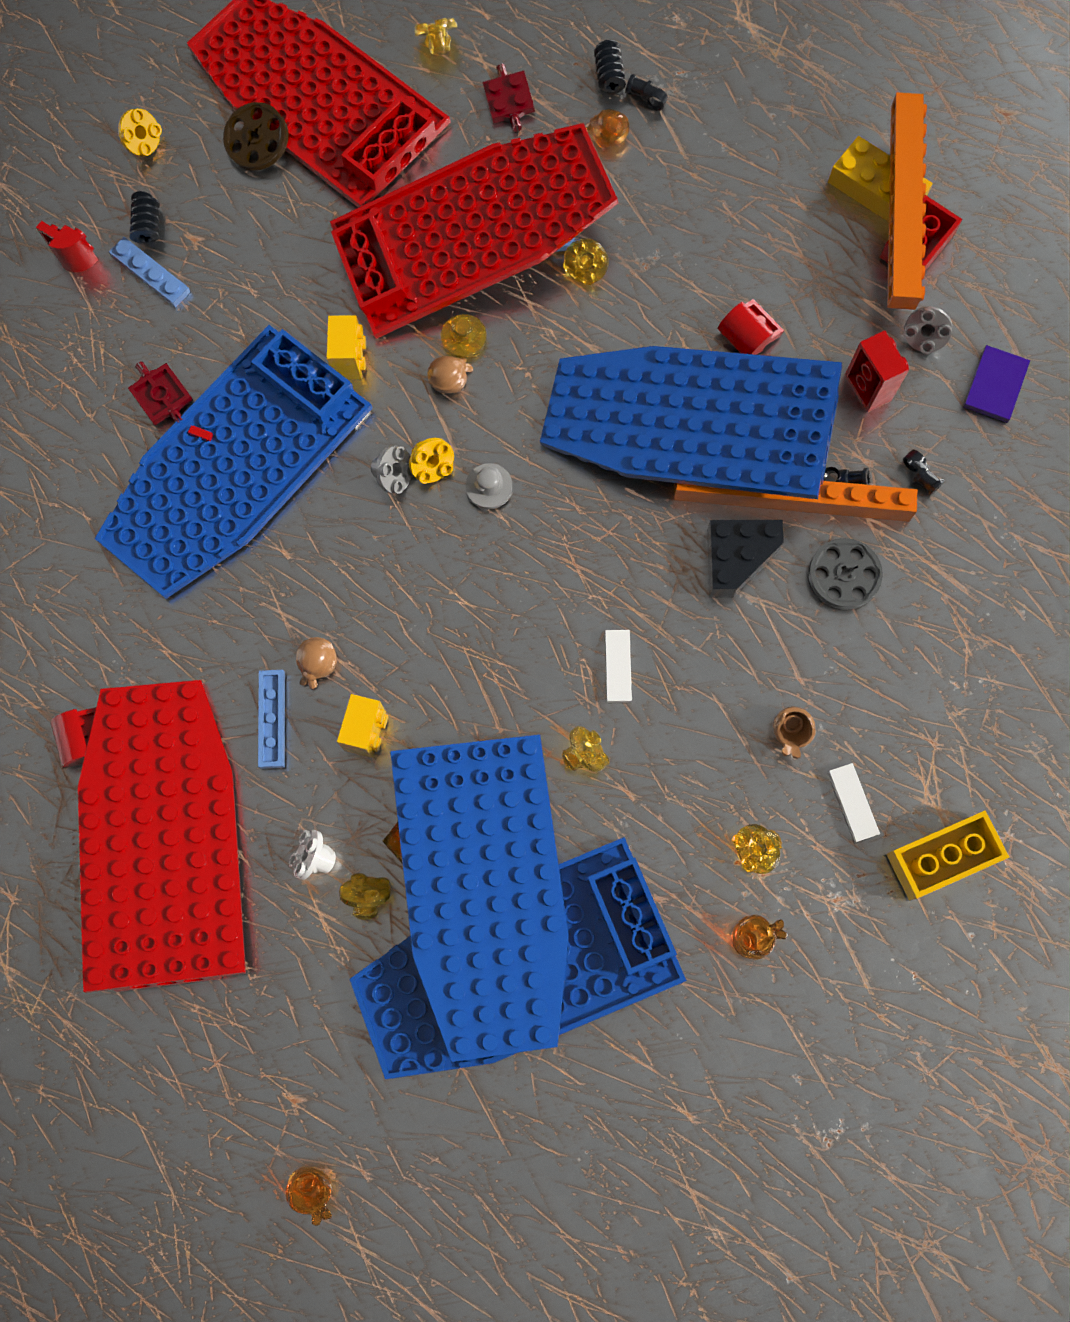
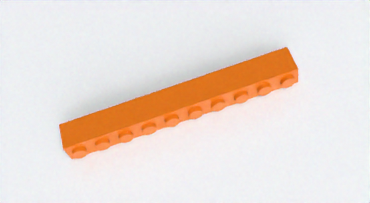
(906, 201)
(833, 499)

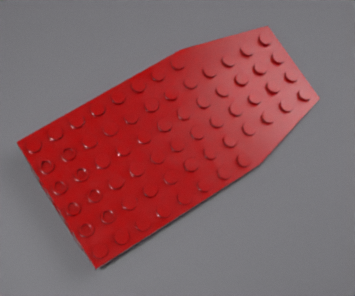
(340, 106)
(470, 224)
(157, 843)

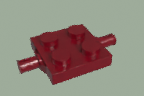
(509, 97)
(160, 393)

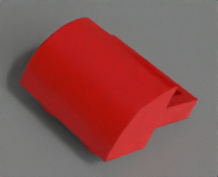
(68, 246)
(749, 328)
(72, 734)

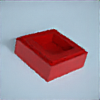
(198, 432)

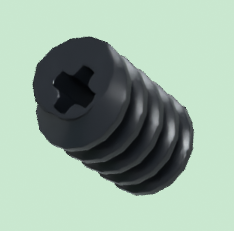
(609, 66)
(144, 218)

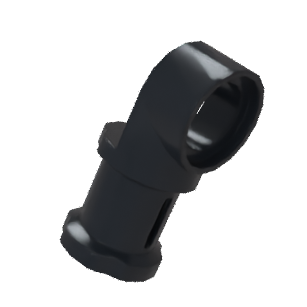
(647, 92)
(918, 465)
(846, 476)

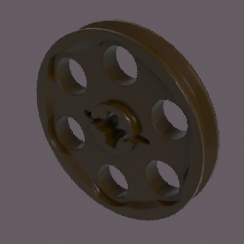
(258, 127)

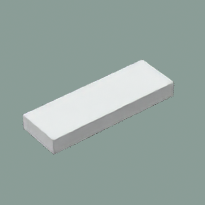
(618, 666)
(853, 802)

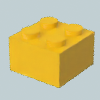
(345, 346)
(362, 726)

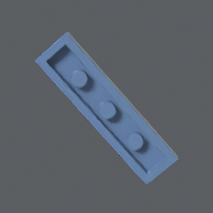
(149, 272)
(271, 719)

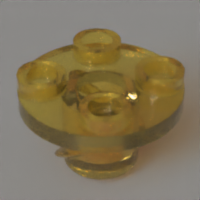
(437, 37)
(586, 261)
(463, 336)
(585, 751)
(758, 848)
(365, 894)

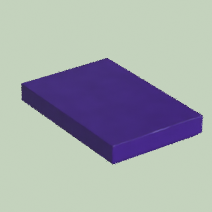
(996, 383)

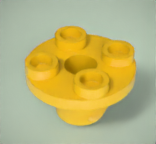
(139, 132)
(431, 460)

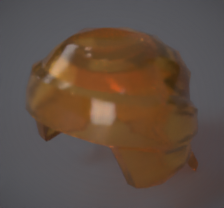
(609, 128)
(756, 937)
(309, 1192)

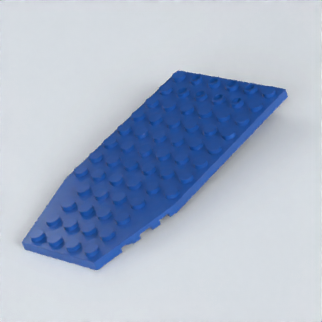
(698, 417)
(201, 500)
(483, 892)
(613, 960)

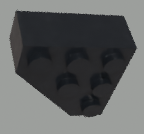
(739, 552)

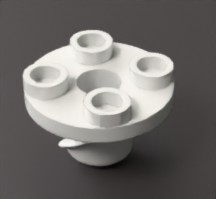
(311, 855)

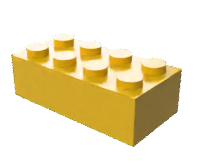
(865, 176)
(947, 855)

